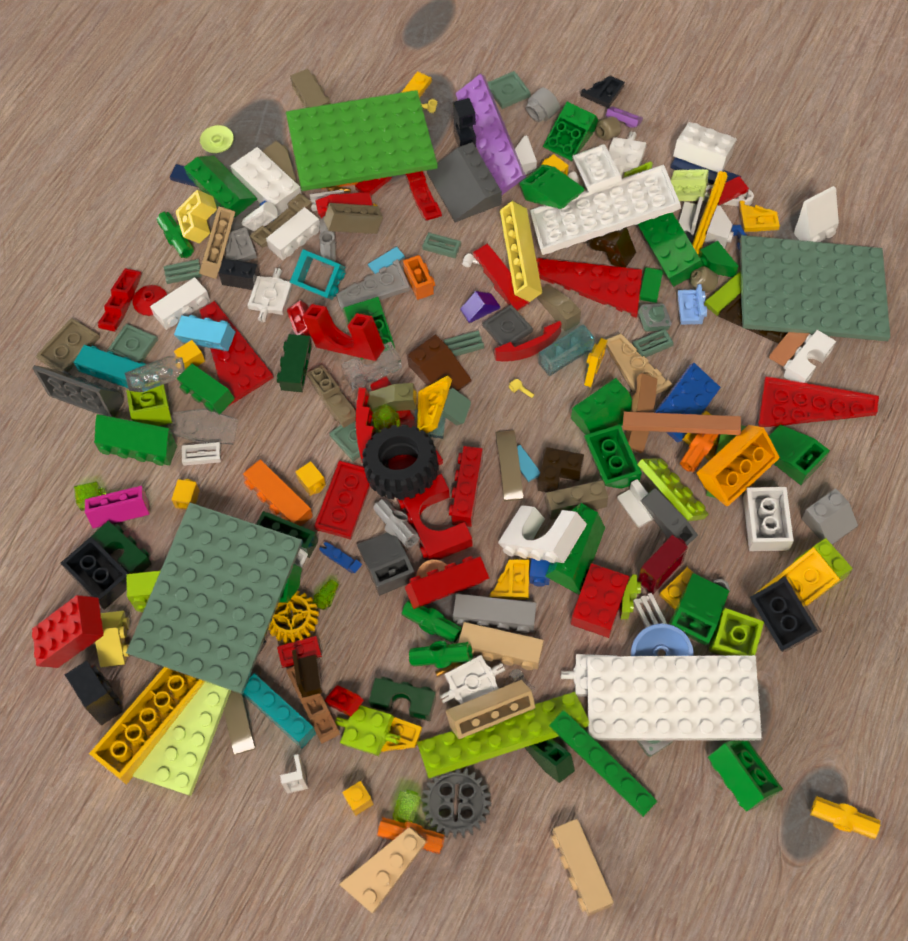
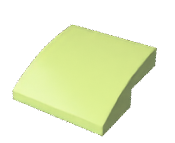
(690, 184)

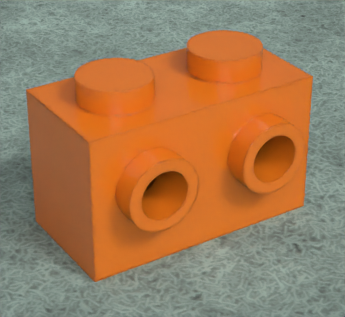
(418, 277)

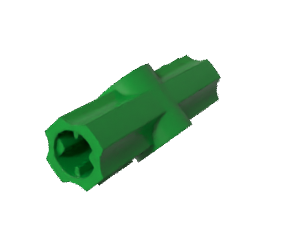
(174, 235)
(432, 622)
(440, 654)

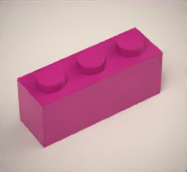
(117, 506)

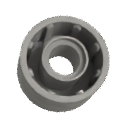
(542, 105)

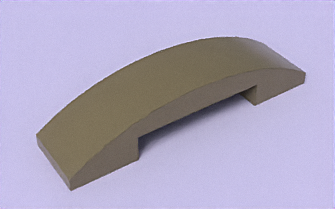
(294, 207)
(509, 465)
(238, 724)

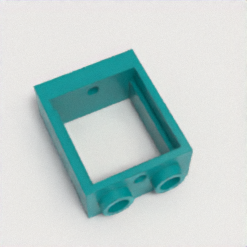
(303, 267)

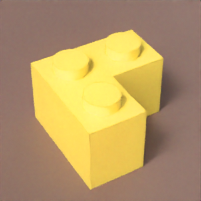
(193, 216)
(112, 646)

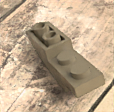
(332, 396)

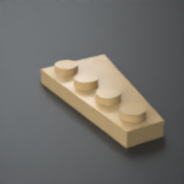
(633, 364)
(380, 874)

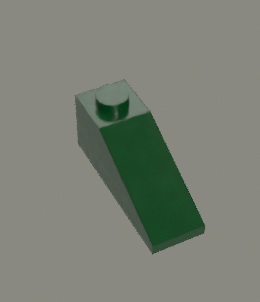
(552, 759)

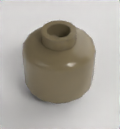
(608, 128)
(705, 277)

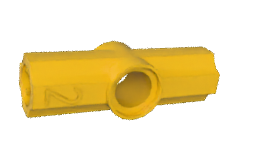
(845, 817)

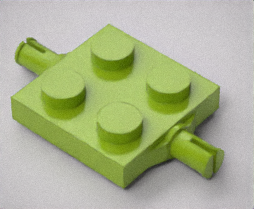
(367, 730)

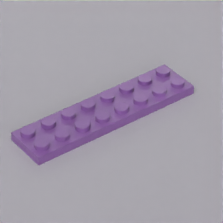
(492, 136)

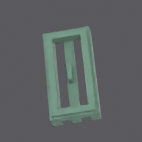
(440, 247)
(182, 269)
(464, 341)
(654, 346)

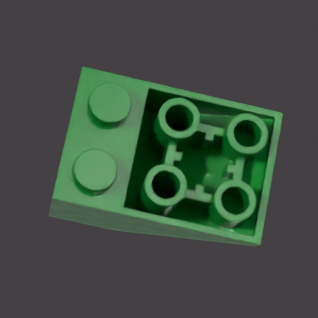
(571, 131)
(550, 187)
(371, 308)
(798, 453)
(700, 609)

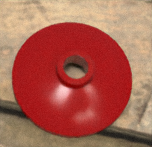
(141, 301)

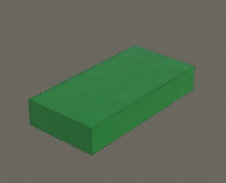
(651, 285)

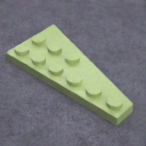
(184, 747)

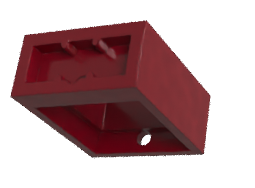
(662, 564)

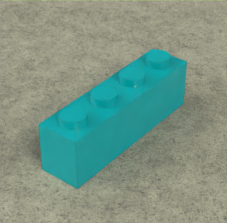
(105, 365)
(278, 711)

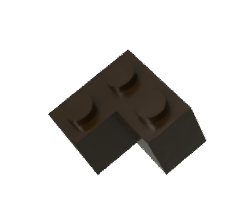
(617, 246)
(559, 465)

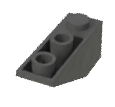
(668, 517)

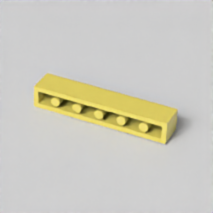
(520, 251)

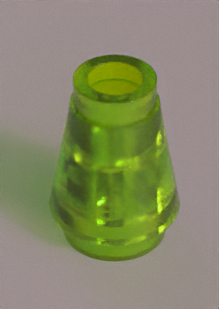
(326, 594)

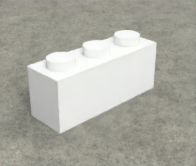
(293, 233)
(180, 302)

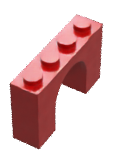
(362, 343)
(434, 543)

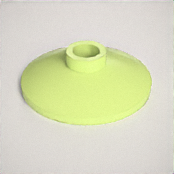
(216, 139)

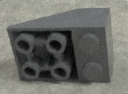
(386, 562)

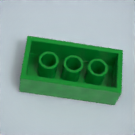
(671, 247)

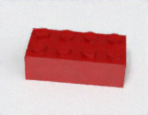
(67, 631)

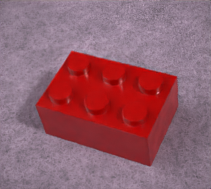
(599, 600)

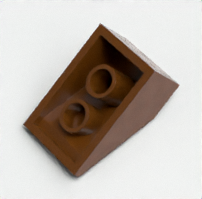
(435, 361)

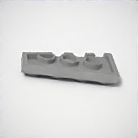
(384, 284)

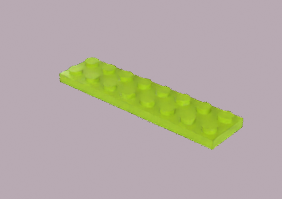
(448, 753)

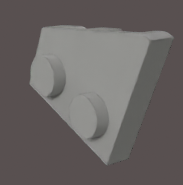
(240, 246)

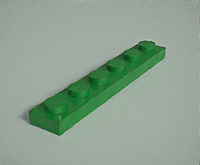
(603, 763)

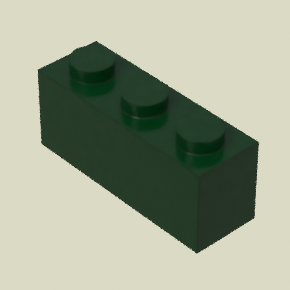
(294, 363)
(286, 527)

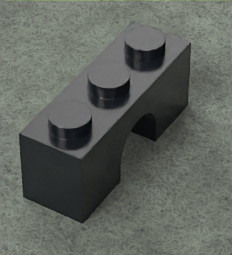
(464, 120)

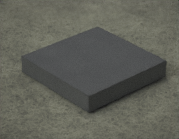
(507, 326)

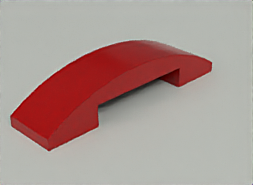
(422, 196)
(510, 353)

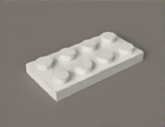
(597, 168)

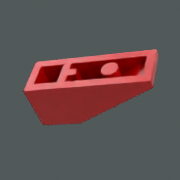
(349, 198)

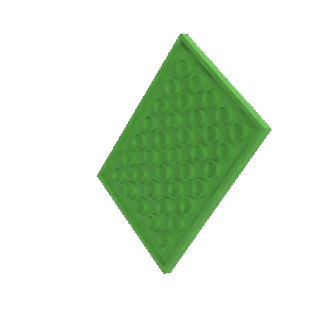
(360, 140)

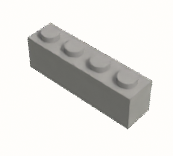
(495, 613)

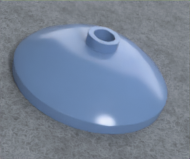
(662, 637)

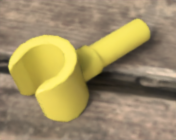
(431, 106)
(517, 385)

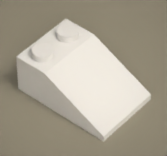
(818, 217)

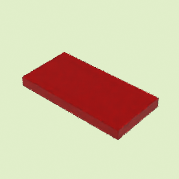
(343, 501)

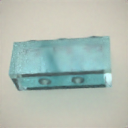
(566, 350)

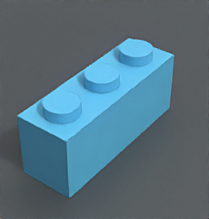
(205, 332)

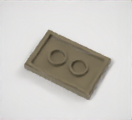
(66, 345)

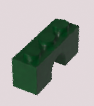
(111, 539)
(386, 692)

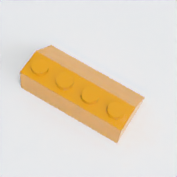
(738, 464)

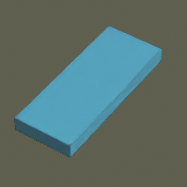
(386, 260)
(527, 466)

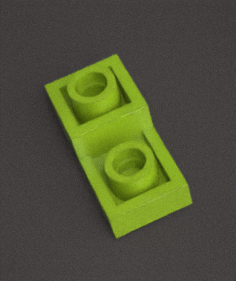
(631, 591)

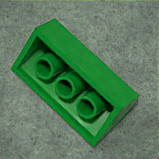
(220, 183)
(134, 440)
(575, 568)

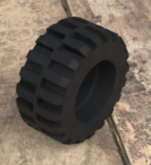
(397, 442)

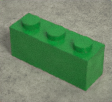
(205, 389)

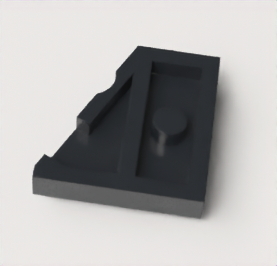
(604, 91)

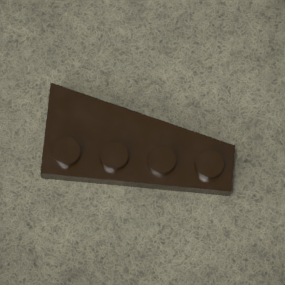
(733, 314)

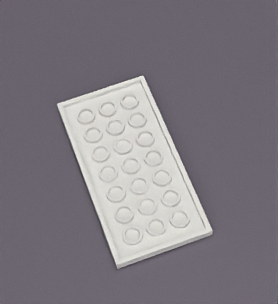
(605, 211)
(673, 698)

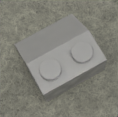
(830, 517)

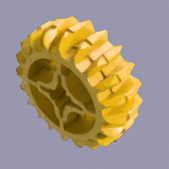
(308, 617)

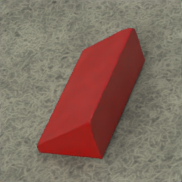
(295, 314)

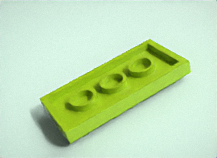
(673, 489)

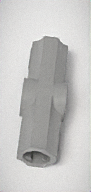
(327, 244)
(396, 523)

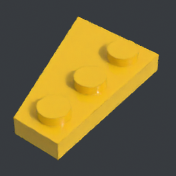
(431, 404)

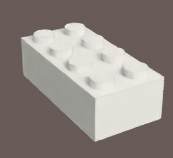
(265, 179)

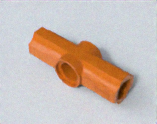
(697, 450)
(392, 829)

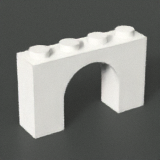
(553, 546)

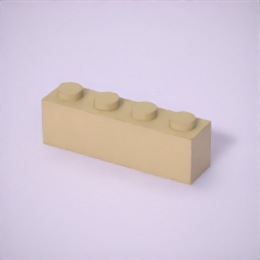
(217, 242)
(502, 646)
(490, 709)
(582, 867)

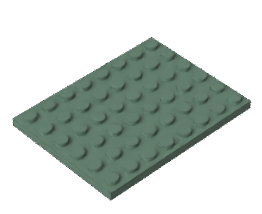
(813, 288)
(215, 598)

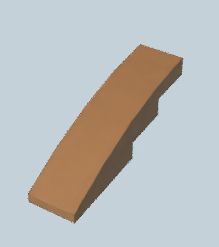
(642, 401)
(317, 712)

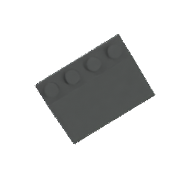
(465, 183)
(79, 391)

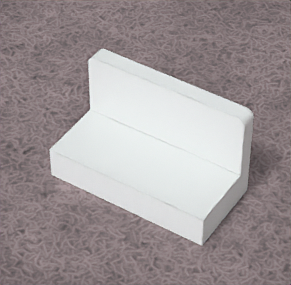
(690, 216)
(633, 506)
(296, 780)

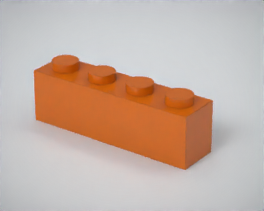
(276, 494)

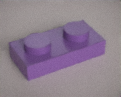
(630, 120)

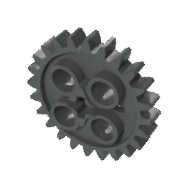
(475, 803)

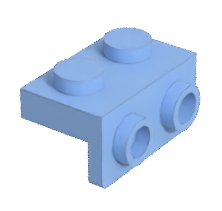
(692, 306)

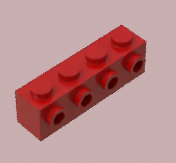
(467, 486)
(446, 582)

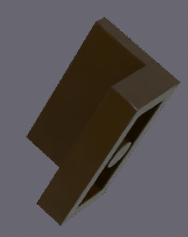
(307, 675)

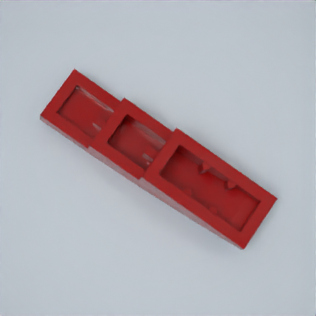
(499, 275)
(120, 299)
(363, 420)

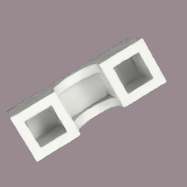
(816, 347)

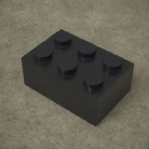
(96, 572)
(785, 614)
(94, 692)

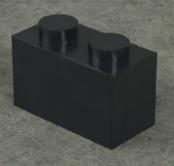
(238, 274)

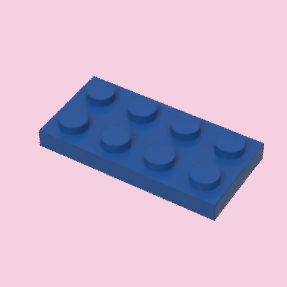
(689, 396)

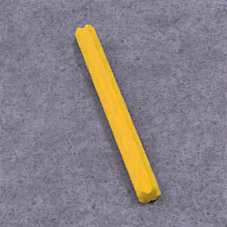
(709, 211)

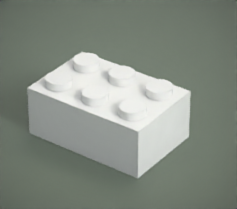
(704, 147)
(768, 519)

